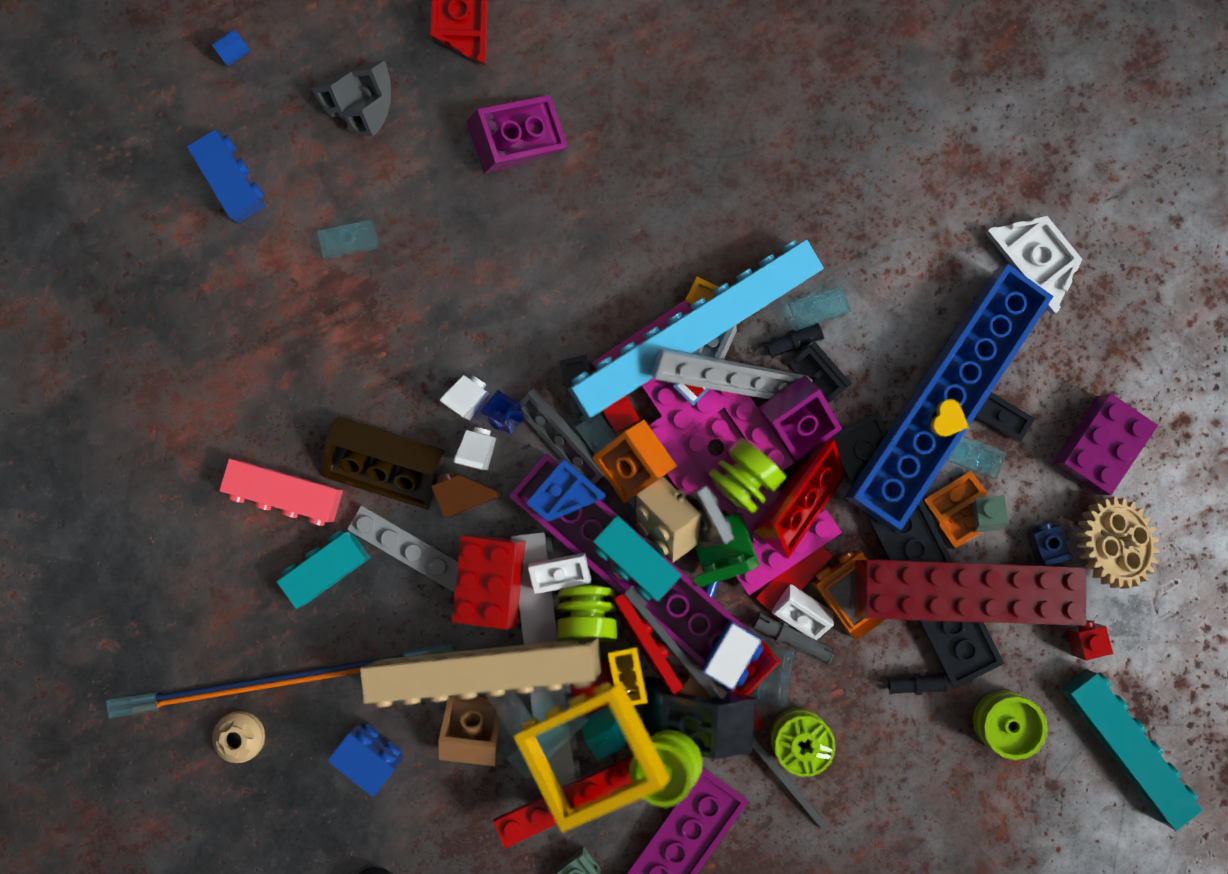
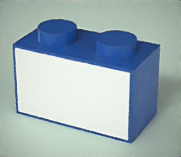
(732, 655)

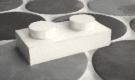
(559, 573)

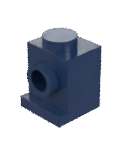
(1039, 543)

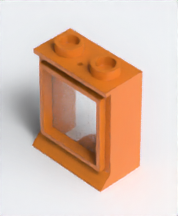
(838, 590)

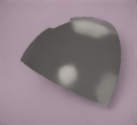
(358, 97)

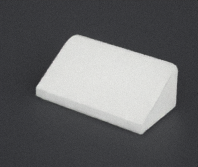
(803, 613)

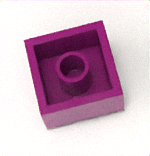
(800, 417)

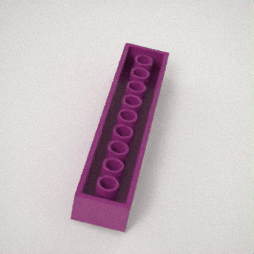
(684, 610)

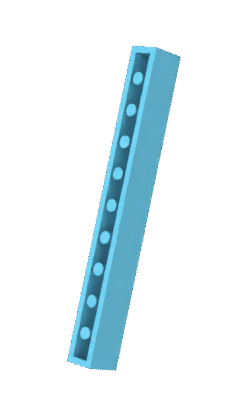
(697, 327)

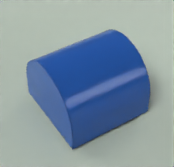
(231, 47)

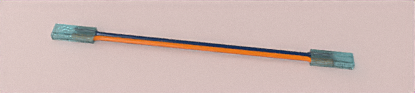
(150, 701)

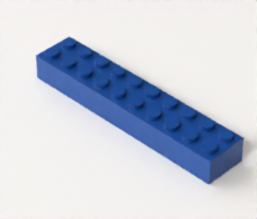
(962, 372)

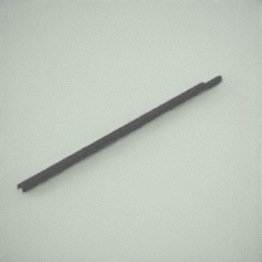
(639, 603)

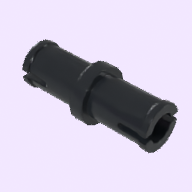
(794, 340)
(917, 683)

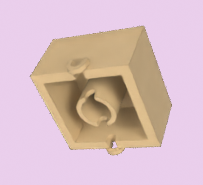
(667, 520)

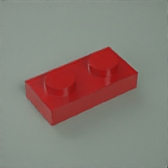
(758, 670)

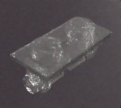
(510, 710)

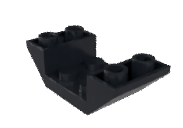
(715, 726)

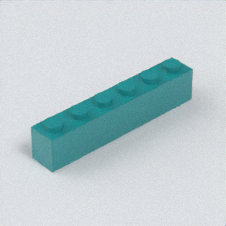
(1132, 749)

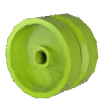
(1010, 724)
(682, 763)

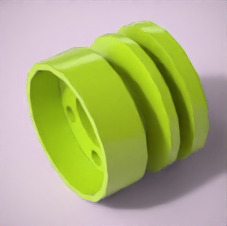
(746, 476)
(587, 610)
(801, 725)

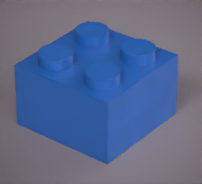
(366, 758)

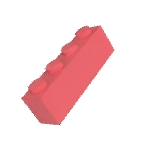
(280, 490)

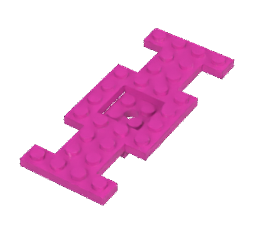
(686, 435)

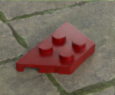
(461, 26)
(651, 649)

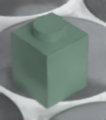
(989, 513)

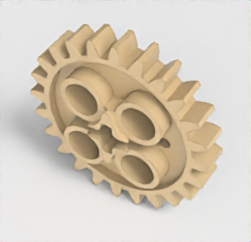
(1118, 543)

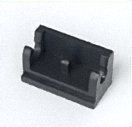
(821, 369)

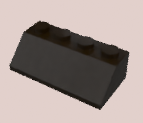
(382, 462)

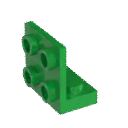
(729, 558)

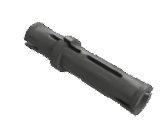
(783, 633)

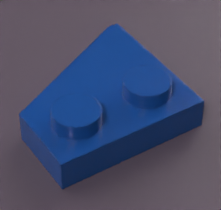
(564, 493)

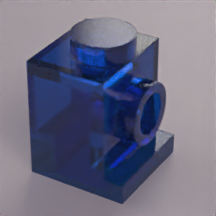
(503, 412)

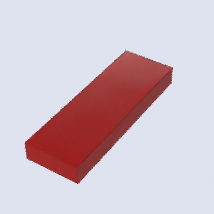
(797, 575)

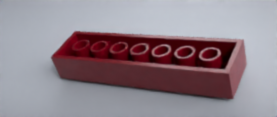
(970, 592)

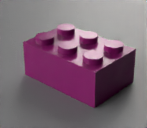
(1105, 444)

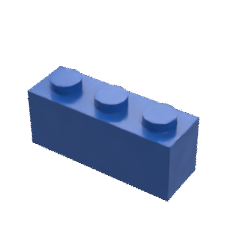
(227, 175)

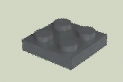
(713, 526)

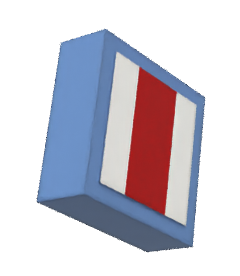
(690, 393)

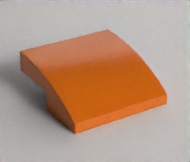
(953, 511)

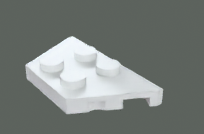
(1040, 254)

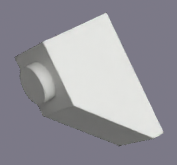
(466, 396)
(476, 449)

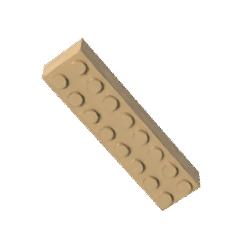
(482, 671)

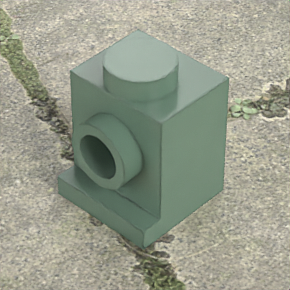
(579, 862)

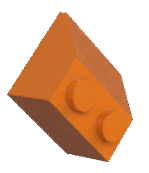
(634, 461)

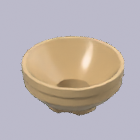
(250, 731)

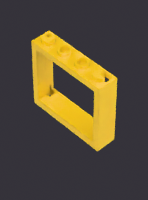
(655, 772)

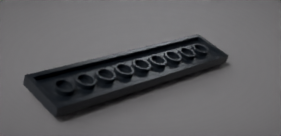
(961, 647)

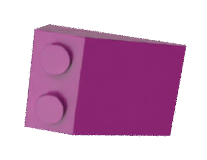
(515, 133)

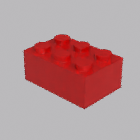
(488, 581)

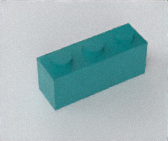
(636, 559)
(322, 568)

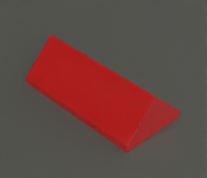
(802, 499)

